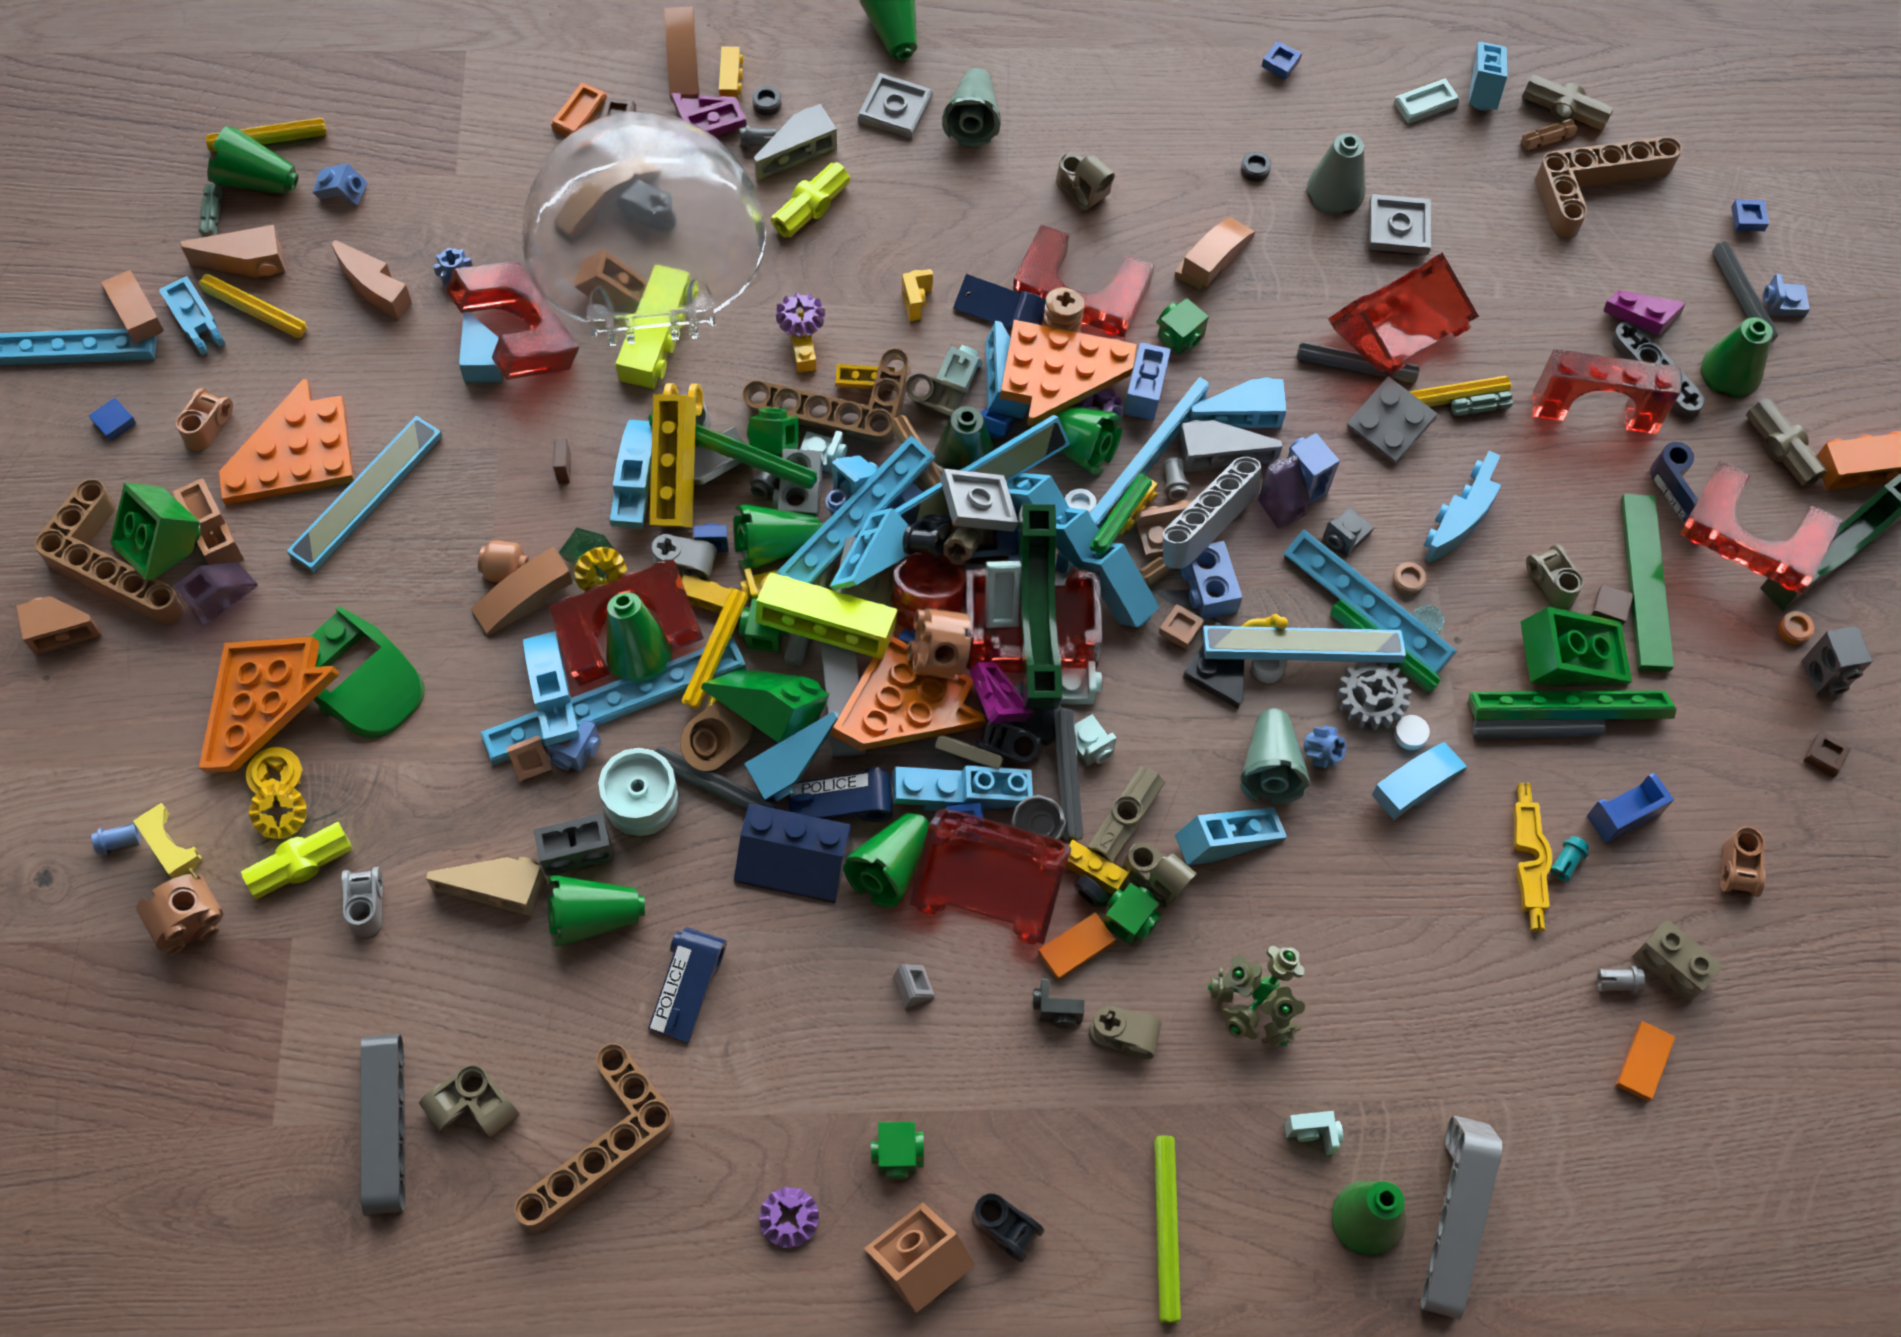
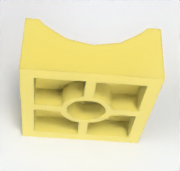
(174, 859)

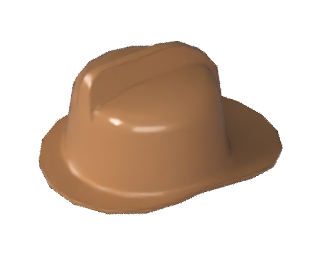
(714, 737)

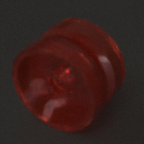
(926, 583)

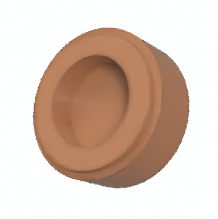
(1409, 578)

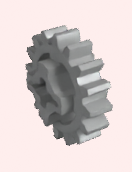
(1389, 690)

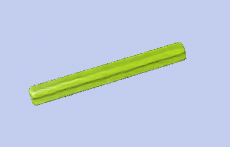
(1167, 1230)

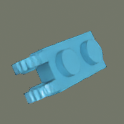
(191, 312)

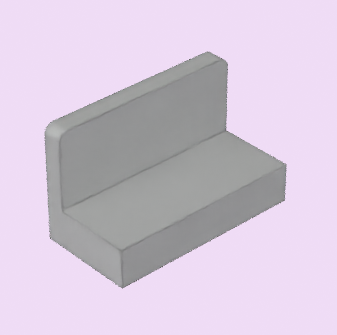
(712, 464)

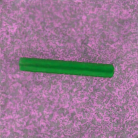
(1120, 515)
(1411, 667)

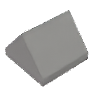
(913, 984)

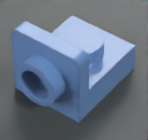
(1785, 298)

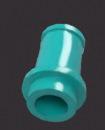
(1574, 851)

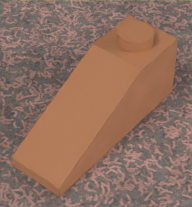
(243, 252)

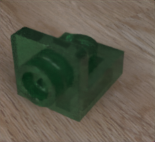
(580, 543)

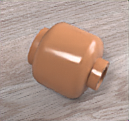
(500, 560)

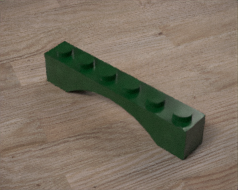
(1851, 538)
(1038, 613)

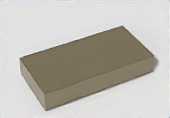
(970, 752)

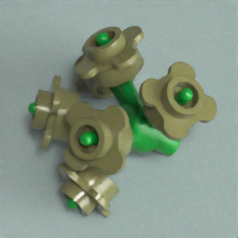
(1266, 991)

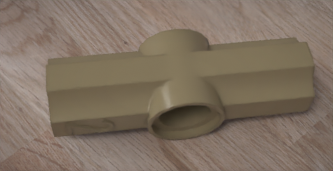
(1567, 102)
(1786, 442)
(964, 542)
(1136, 800)

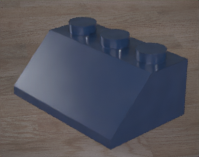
(792, 853)

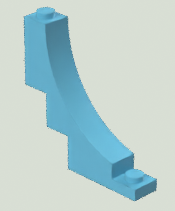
(1120, 579)

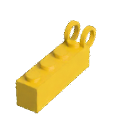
(674, 456)

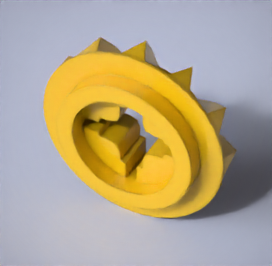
(604, 558)
(278, 758)
(289, 823)

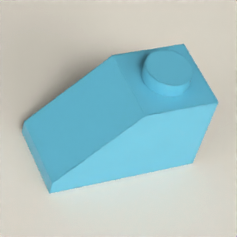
(476, 352)
(851, 473)

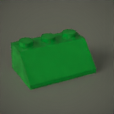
(153, 529)

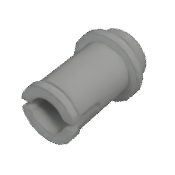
(1175, 486)
(1622, 980)

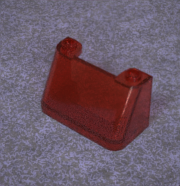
(1406, 315)
(1076, 623)
(990, 872)

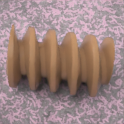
(1064, 310)

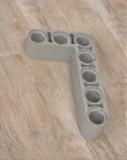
(1463, 1215)

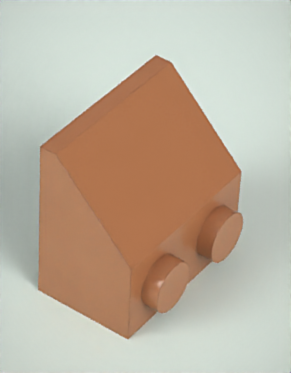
(920, 1256)

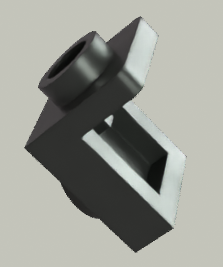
(1061, 1012)

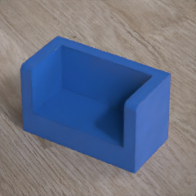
(1630, 809)

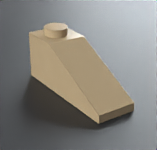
(496, 882)

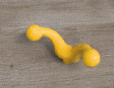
(1273, 621)

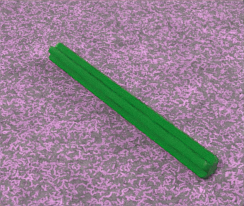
(753, 456)

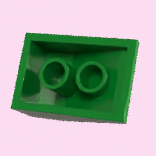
(1574, 649)
(770, 701)

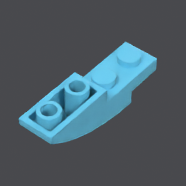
(632, 476)
(1464, 512)
(550, 688)
(972, 785)

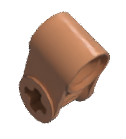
(203, 419)
(1741, 868)

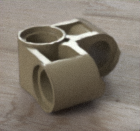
(1087, 182)
(1163, 877)
(450, 1102)

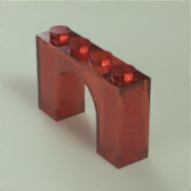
(509, 288)
(1106, 309)
(1571, 374)
(1786, 562)
(583, 616)

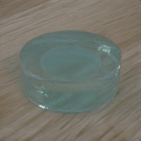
(1430, 617)

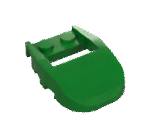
(378, 692)

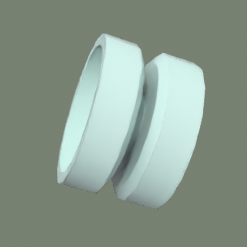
(639, 791)

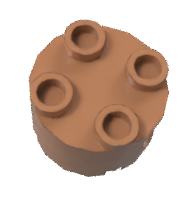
(939, 644)
(180, 913)

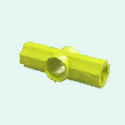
(810, 199)
(296, 860)

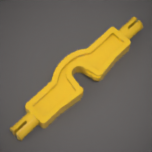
(1531, 874)

